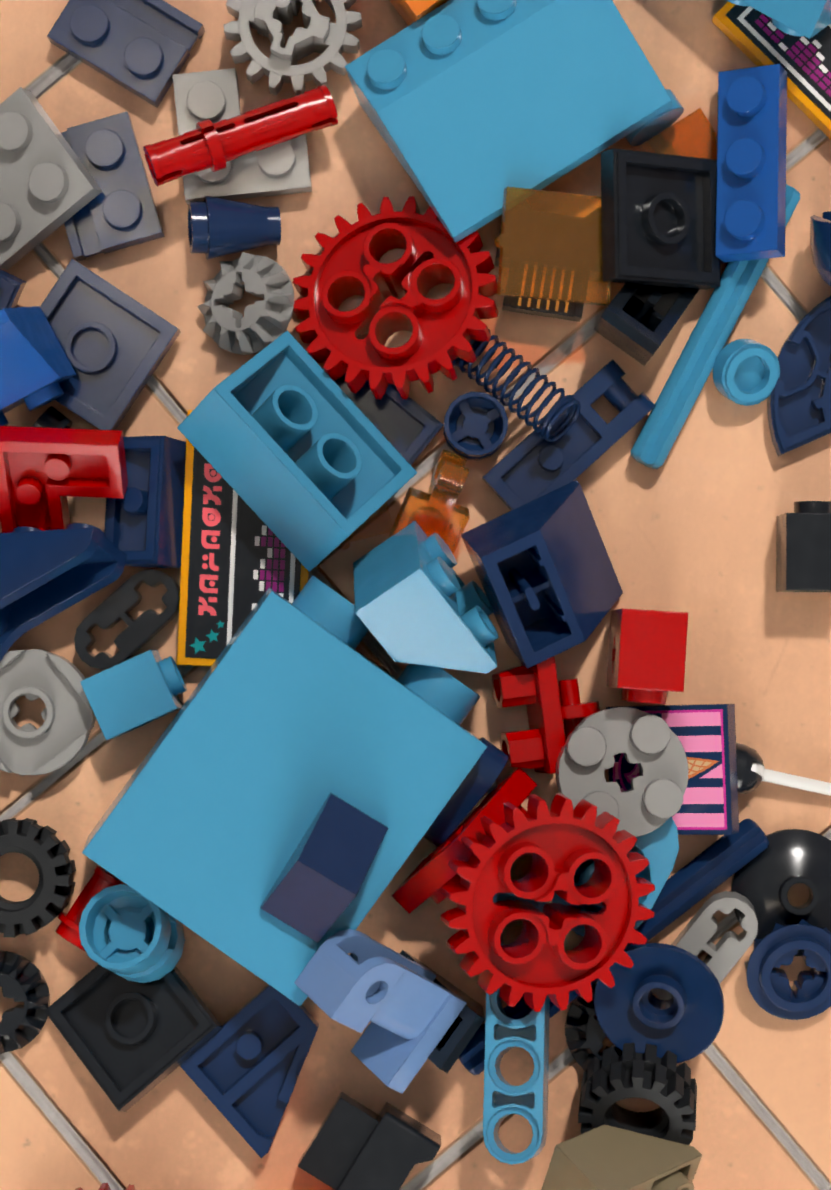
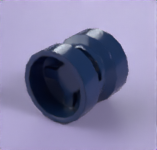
(477, 417)

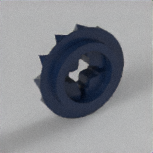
(771, 985)

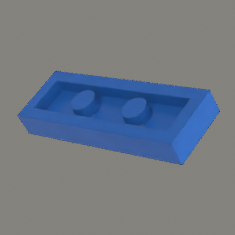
(751, 163)

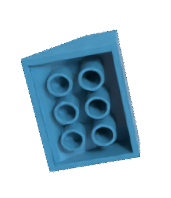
(504, 98)

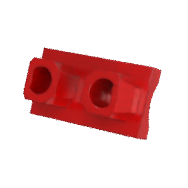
(539, 691)

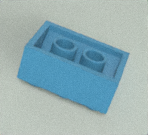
(296, 449)

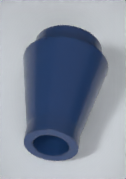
(229, 226)

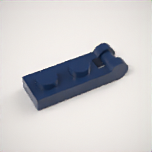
(544, 466)

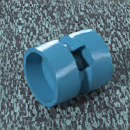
(130, 935)

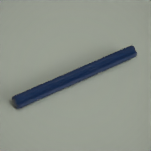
(677, 896)

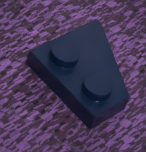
(255, 1064)

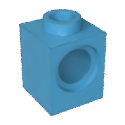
(134, 693)

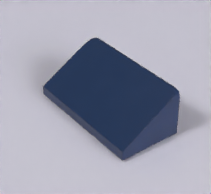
(150, 517)

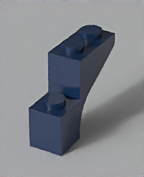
(49, 573)

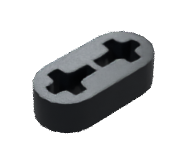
(118, 607)

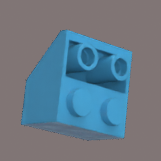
(422, 606)

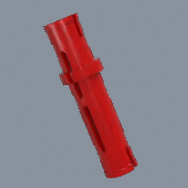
(228, 139)

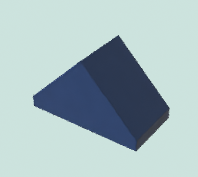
(325, 868)

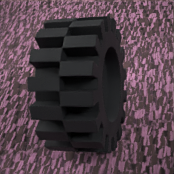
(54, 876)
(639, 1077)

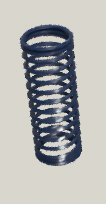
(555, 414)

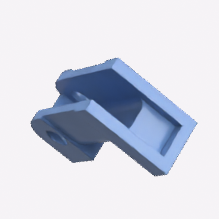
(392, 992)

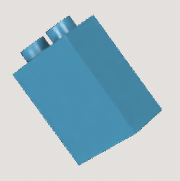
(256, 757)

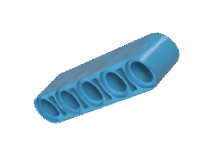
(500, 1096)

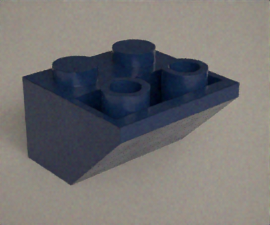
(545, 573)

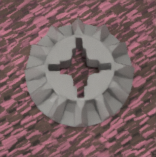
(262, 320)

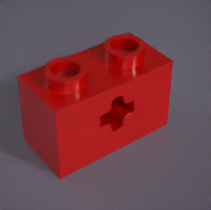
(647, 654)

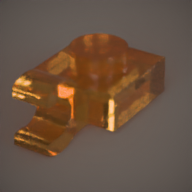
(437, 508)

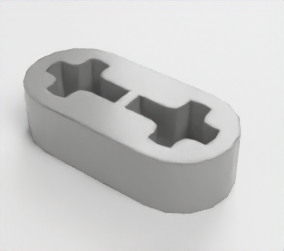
(731, 946)

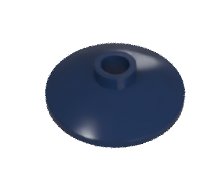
(681, 1024)

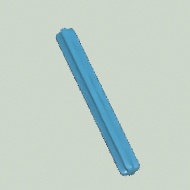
(700, 355)

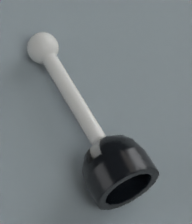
(752, 772)

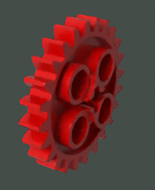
(438, 326)
(537, 959)

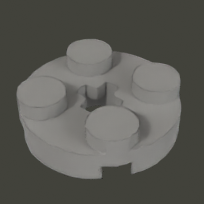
(66, 714)
(644, 741)

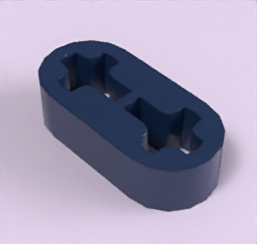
(468, 793)

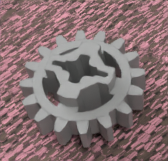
(317, 36)

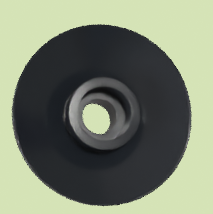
(789, 859)

